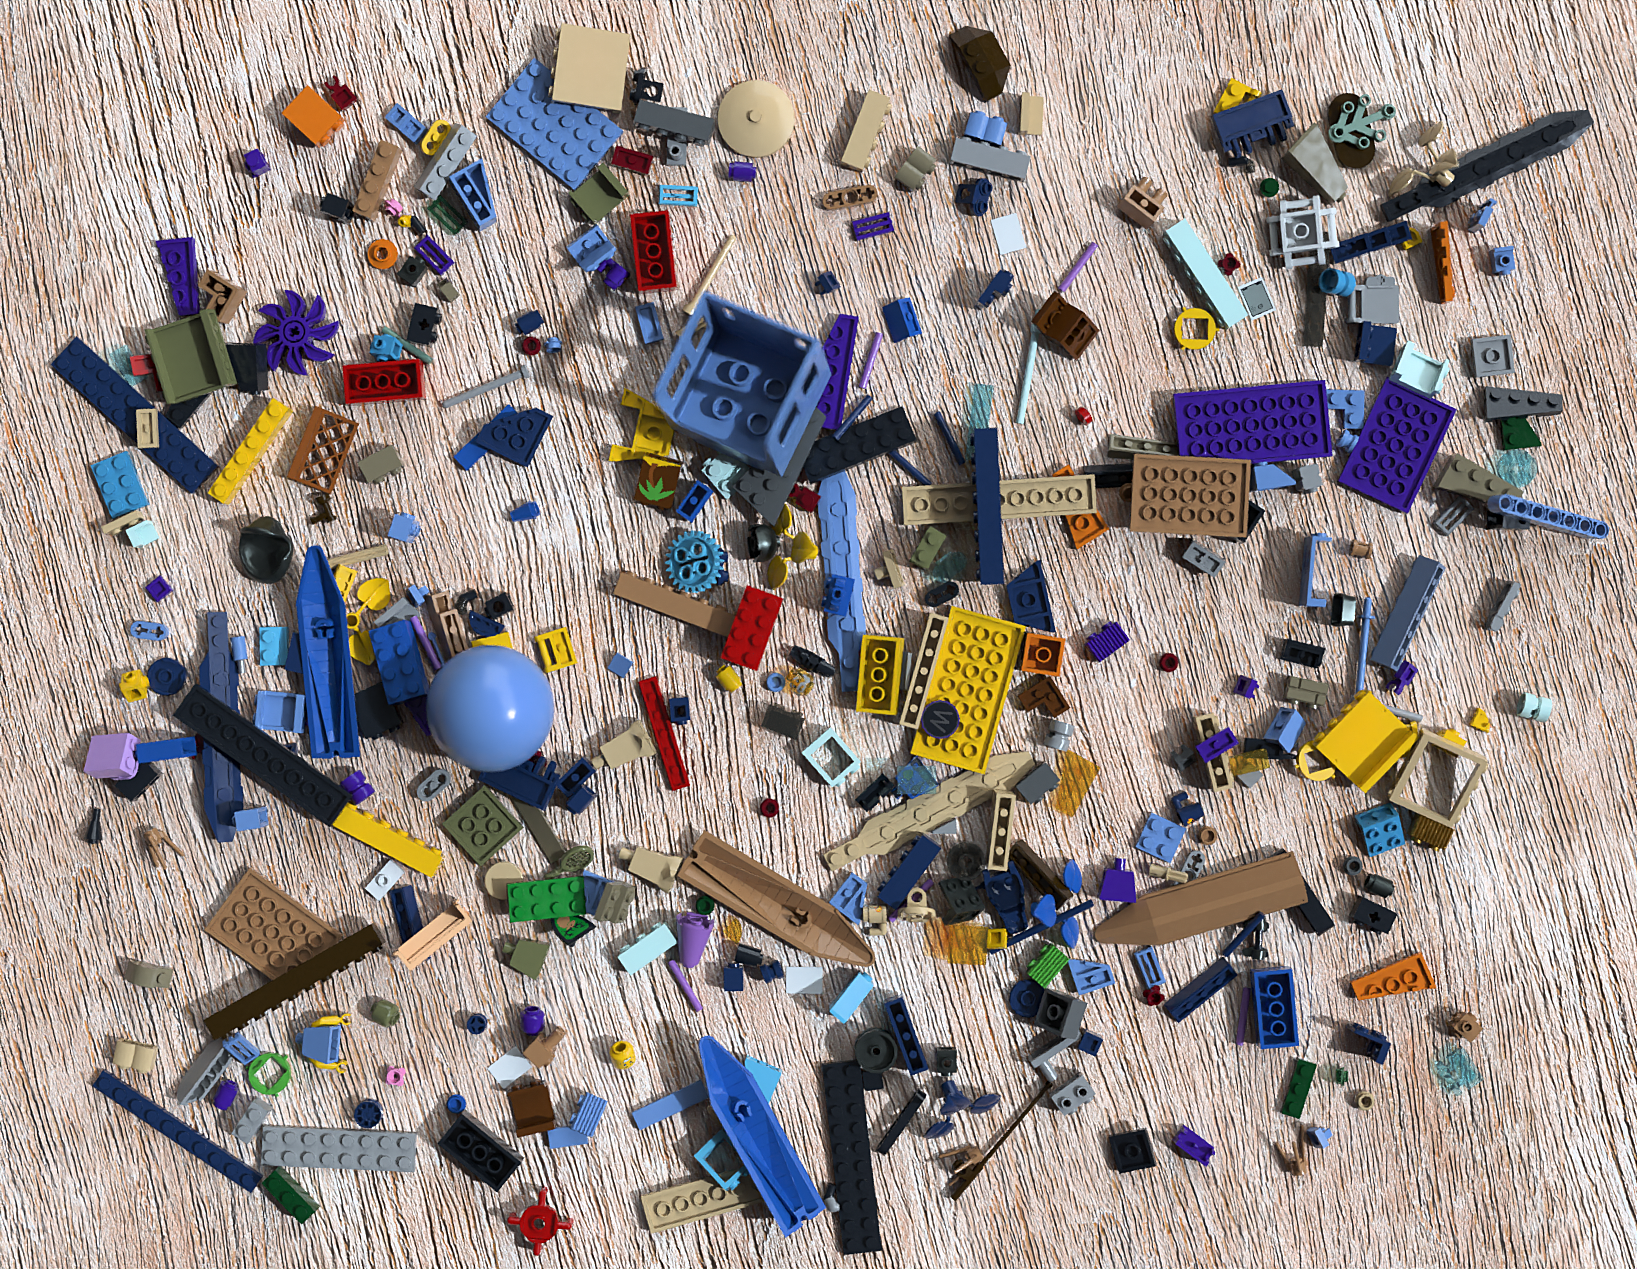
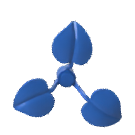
(1045, 908)

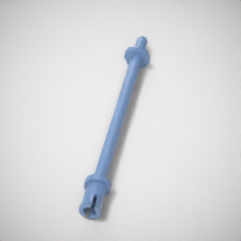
(1363, 643)

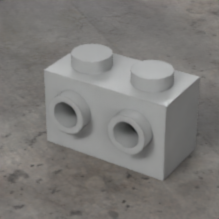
(1071, 1092)

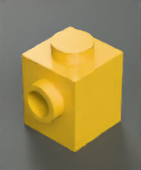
(1453, 736)

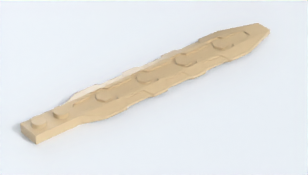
(928, 811)

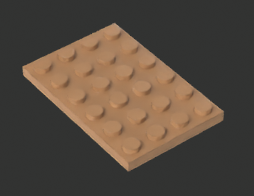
(1190, 495)
(270, 927)

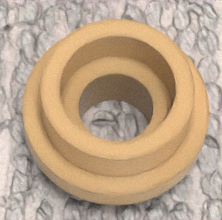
(1370, 1100)

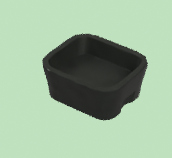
(1343, 610)

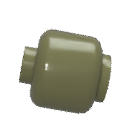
(385, 1013)

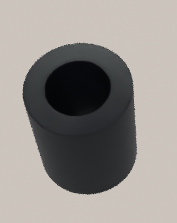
(748, 956)

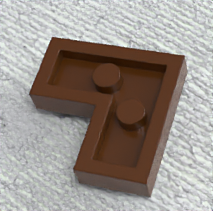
(1046, 692)

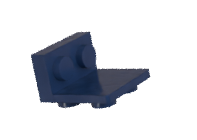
(1375, 344)
(1378, 1048)

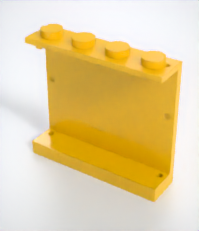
(1364, 740)

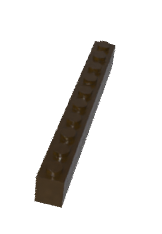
(297, 979)

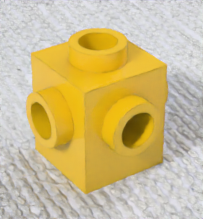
(134, 685)

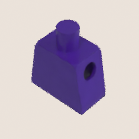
(1118, 883)

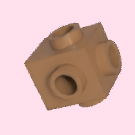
(1465, 1026)

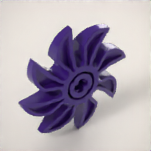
(296, 342)

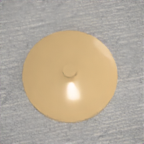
(756, 119)

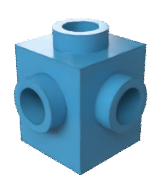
(385, 348)

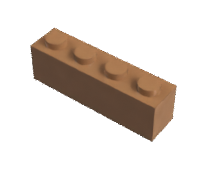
(377, 180)

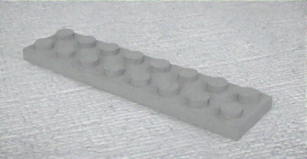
(339, 1148)

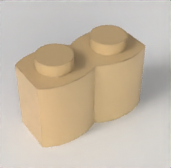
(135, 1055)

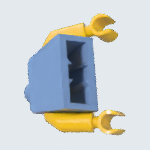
(322, 1042)

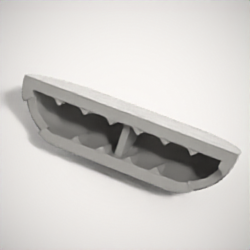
(204, 1073)

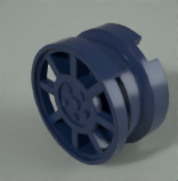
(368, 1113)

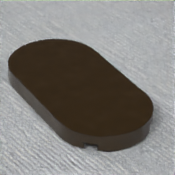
(1346, 152)

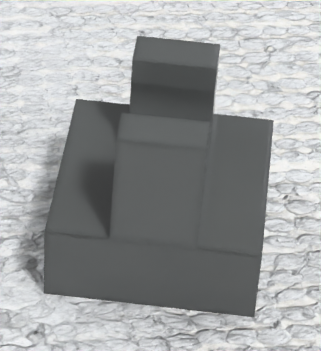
(1184, 759)

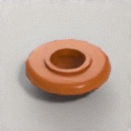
(389, 260)

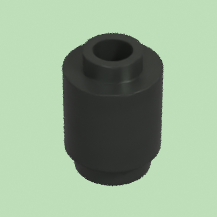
(1379, 885)

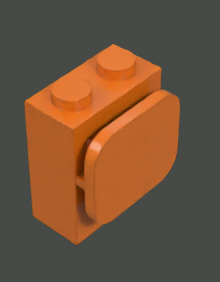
(313, 117)

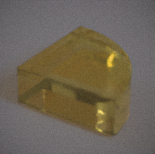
(734, 931)

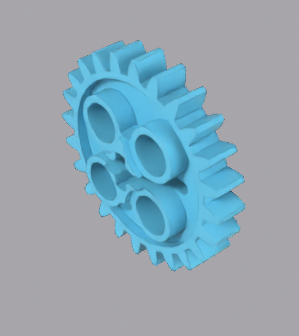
(690, 545)

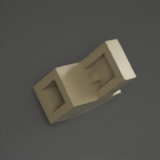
(148, 976)

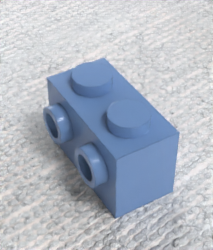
(404, 527)

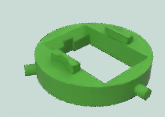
(258, 1063)

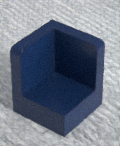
(1090, 1042)

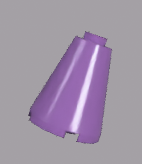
(692, 937)

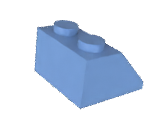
(1268, 477)

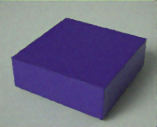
(159, 588)

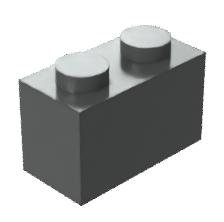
(1038, 783)

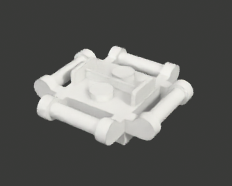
(1302, 232)

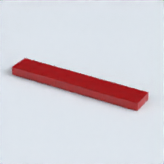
(664, 733)

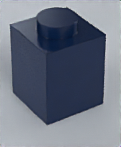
(733, 977)

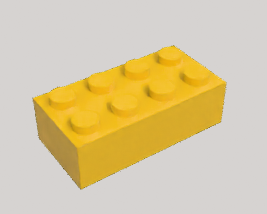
(880, 674)

